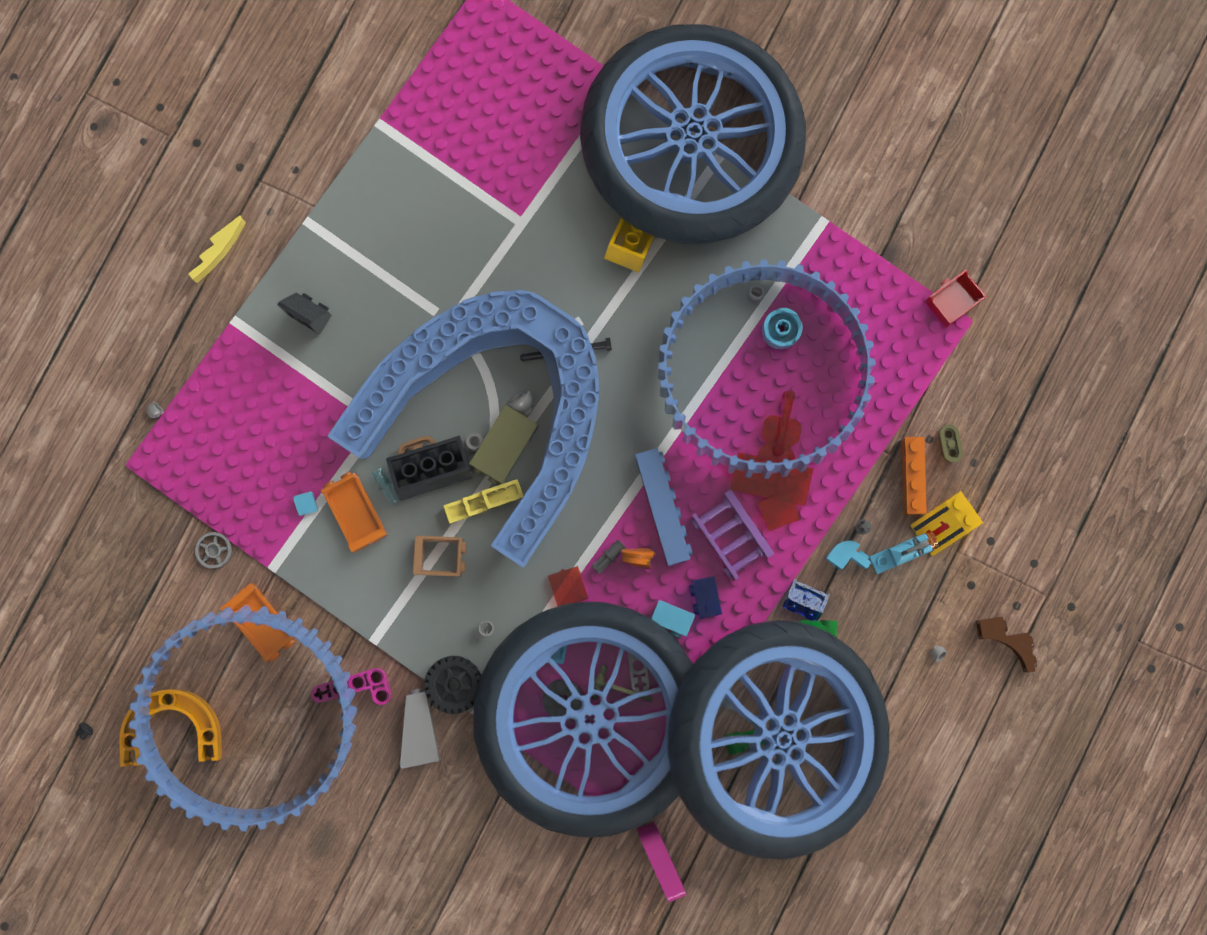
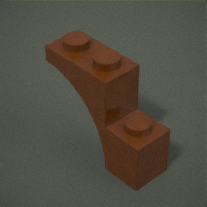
(1019, 643)

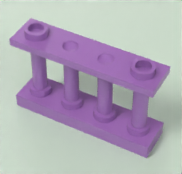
(751, 533)

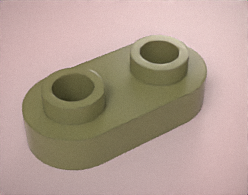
(952, 443)

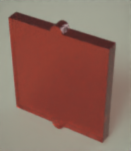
(778, 510)
(567, 586)

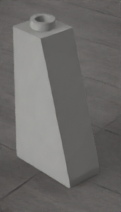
(419, 733)

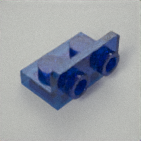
(706, 597)
(805, 600)

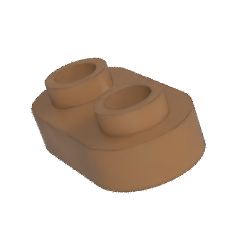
(415, 444)

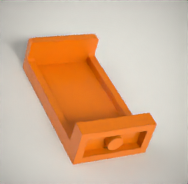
(354, 511)
(262, 637)

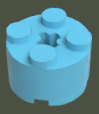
(771, 331)

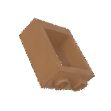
(419, 556)

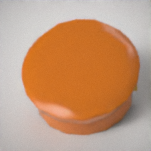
(638, 557)

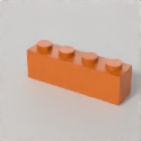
(913, 475)

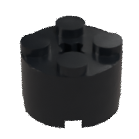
(560, 687)

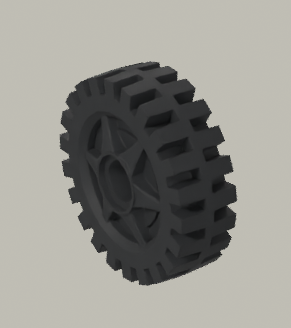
(438, 688)

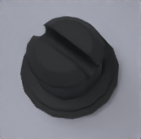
(84, 730)

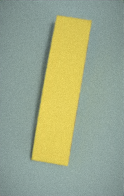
(222, 243)
(483, 501)

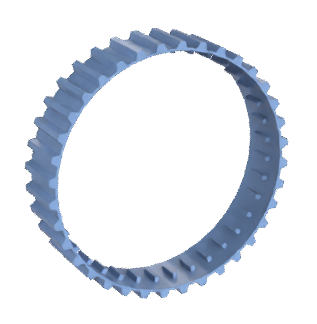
(798, 278)
(183, 796)

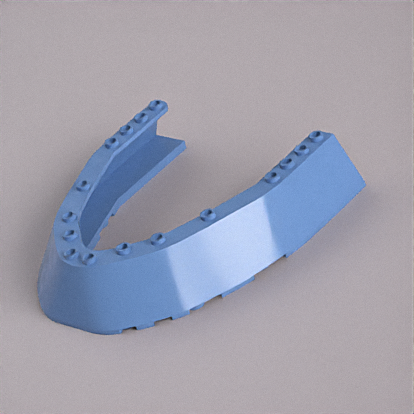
(456, 335)

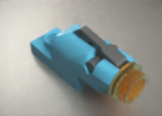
(903, 552)

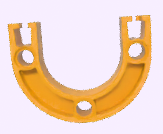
(191, 705)

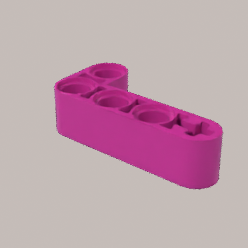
(368, 682)
(661, 861)

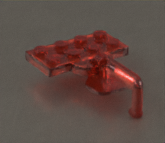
(780, 435)

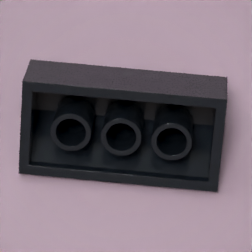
(429, 468)

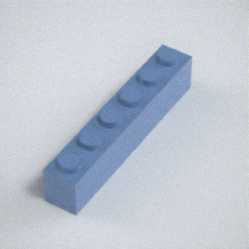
(662, 506)

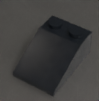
(306, 312)

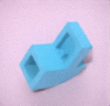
(843, 552)

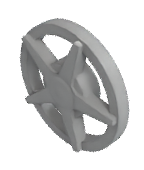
(213, 550)

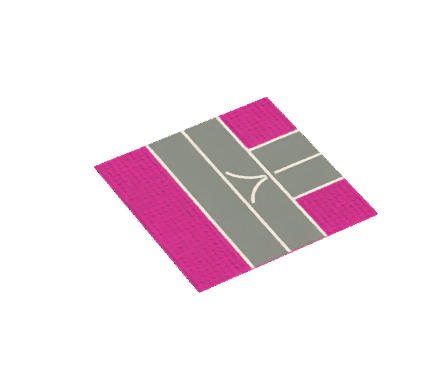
(487, 190)

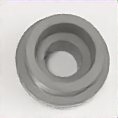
(469, 438)

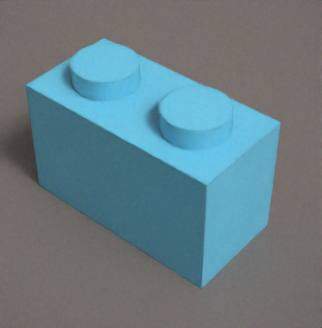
(673, 618)

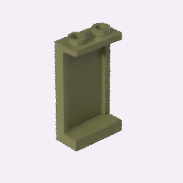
(503, 445)

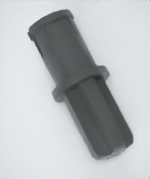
(862, 527)
(608, 556)

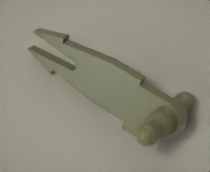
(600, 682)

